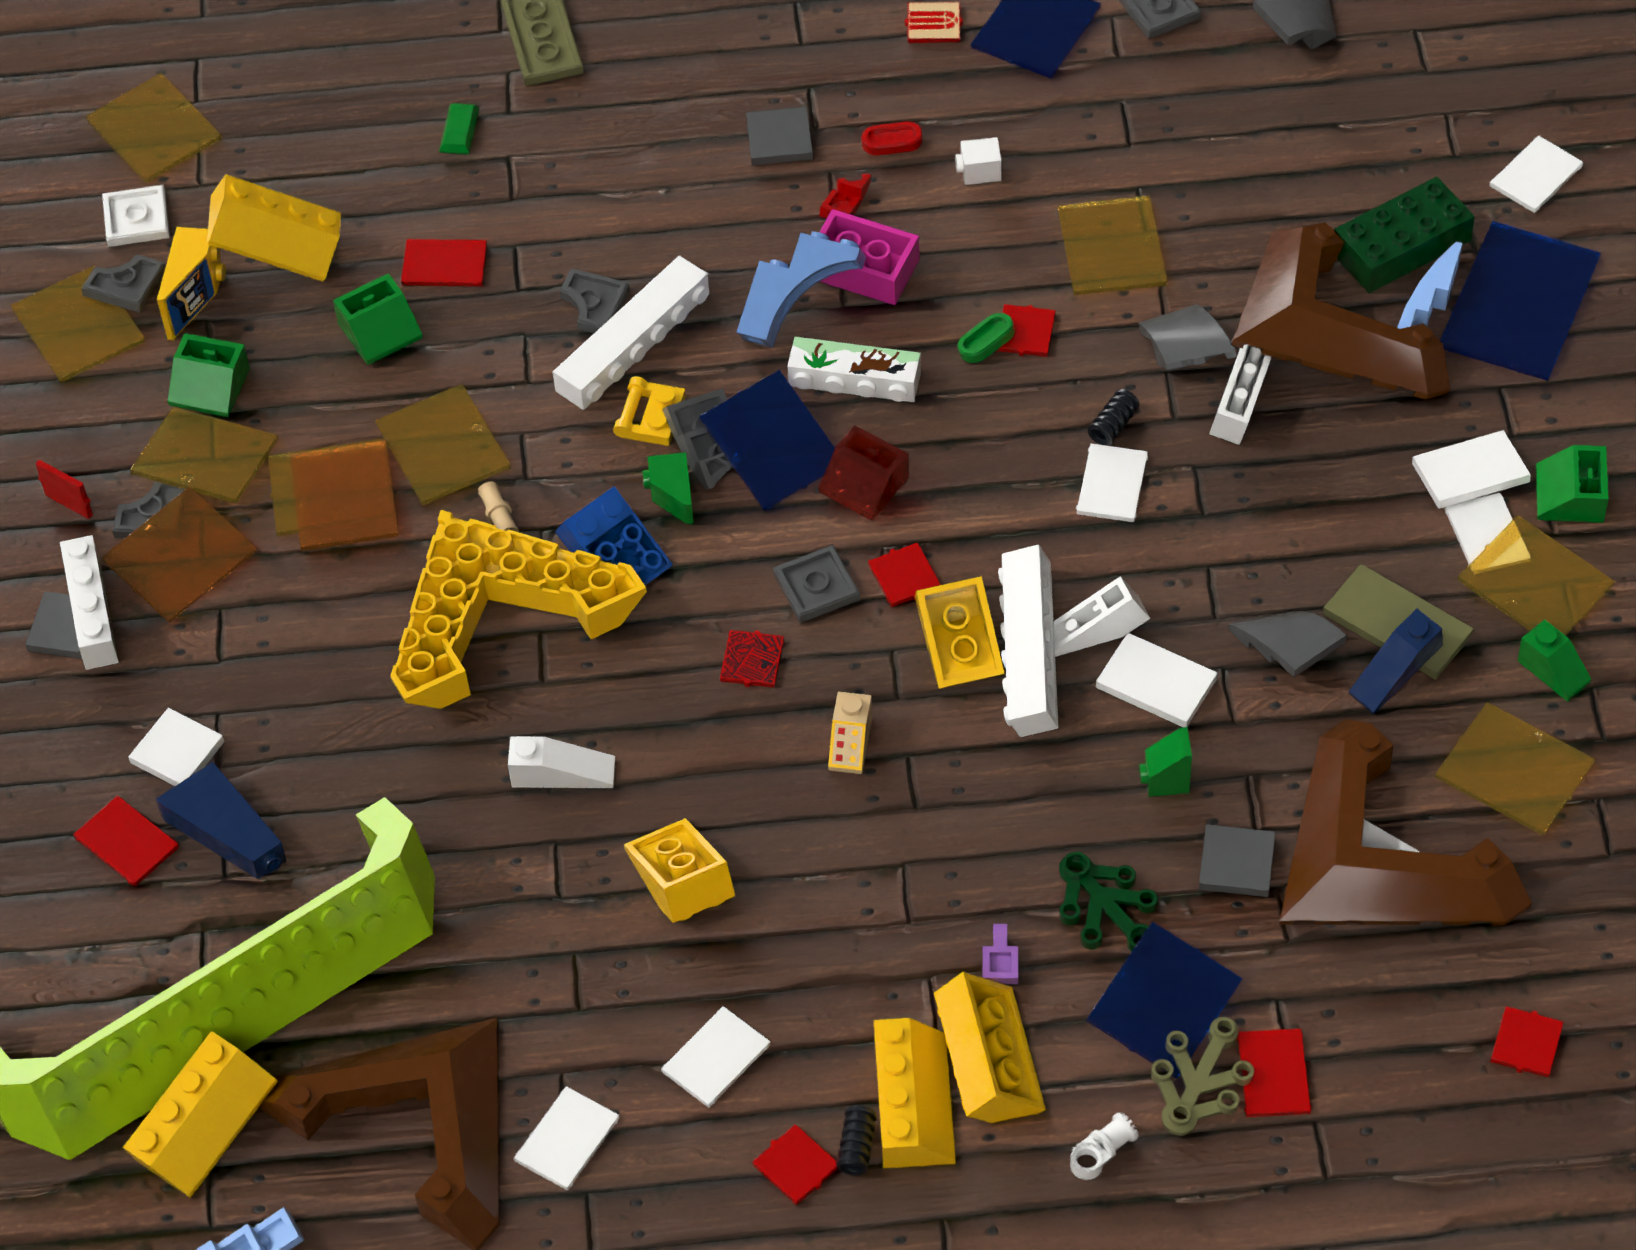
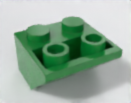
(377, 319)
(207, 374)
(1573, 485)

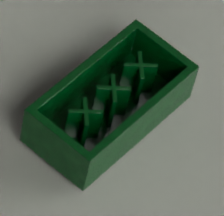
(1403, 234)

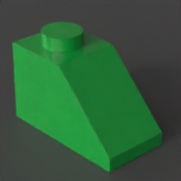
(670, 484)
(1553, 660)
(1168, 765)

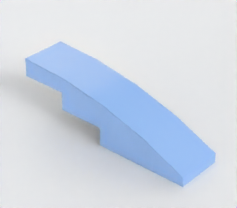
(1433, 289)
(274, 1233)

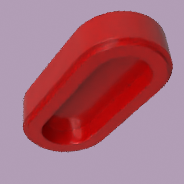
(891, 138)

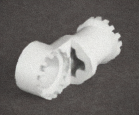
(1102, 1146)

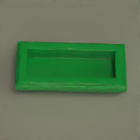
(459, 129)

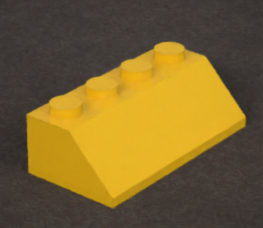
(273, 227)
(988, 1049)
(913, 1094)
(200, 1114)

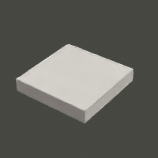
(135, 215)
(176, 748)

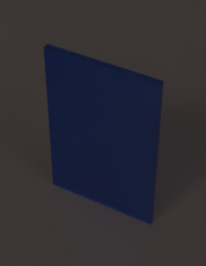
(1520, 300)

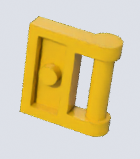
(654, 425)

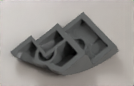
(1298, 20)
(1186, 338)
(692, 437)
(1290, 638)

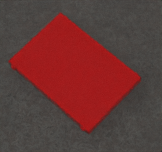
(443, 262)
(126, 841)
(1279, 1074)

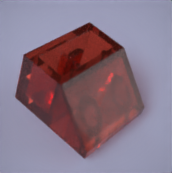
(864, 473)

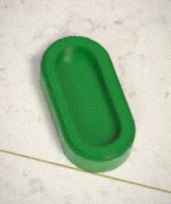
(986, 338)

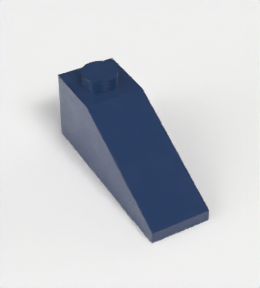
(1397, 660)

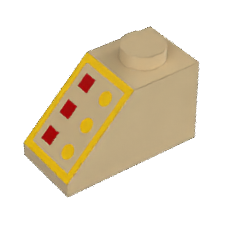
(850, 732)

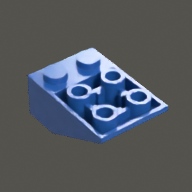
(616, 534)

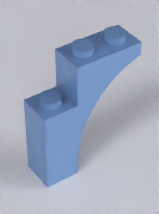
(779, 287)

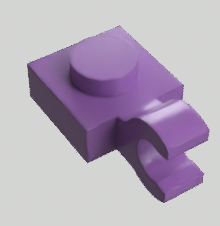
(1000, 960)

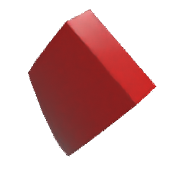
(846, 196)

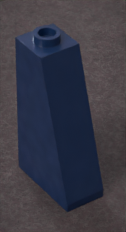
(223, 821)

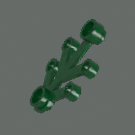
(1102, 898)

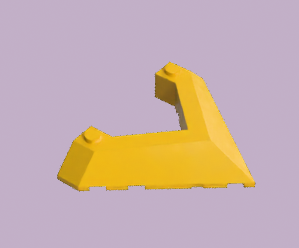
(483, 563)

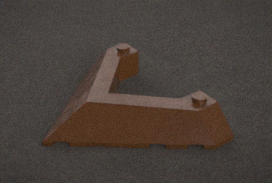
(1294, 326)
(1344, 882)
(460, 1080)

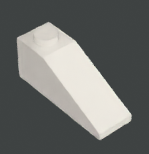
(1100, 618)
(557, 764)

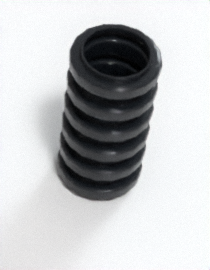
(1113, 417)
(856, 1140)

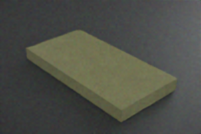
(542, 39)
(1377, 606)

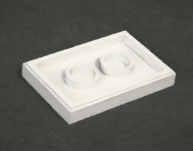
(1471, 469)
(1156, 680)

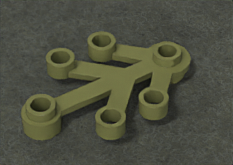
(1199, 1080)

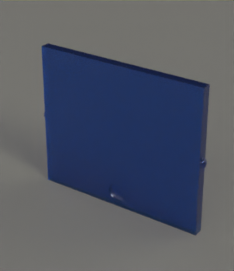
(1035, 32)
(770, 439)
(1162, 991)

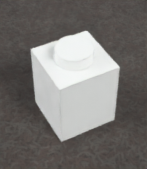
(979, 161)

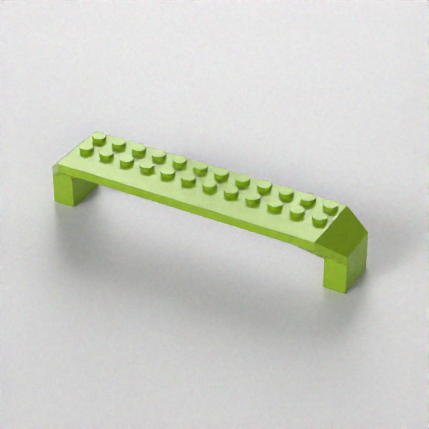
(241, 996)

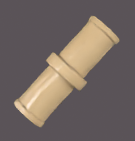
(497, 509)

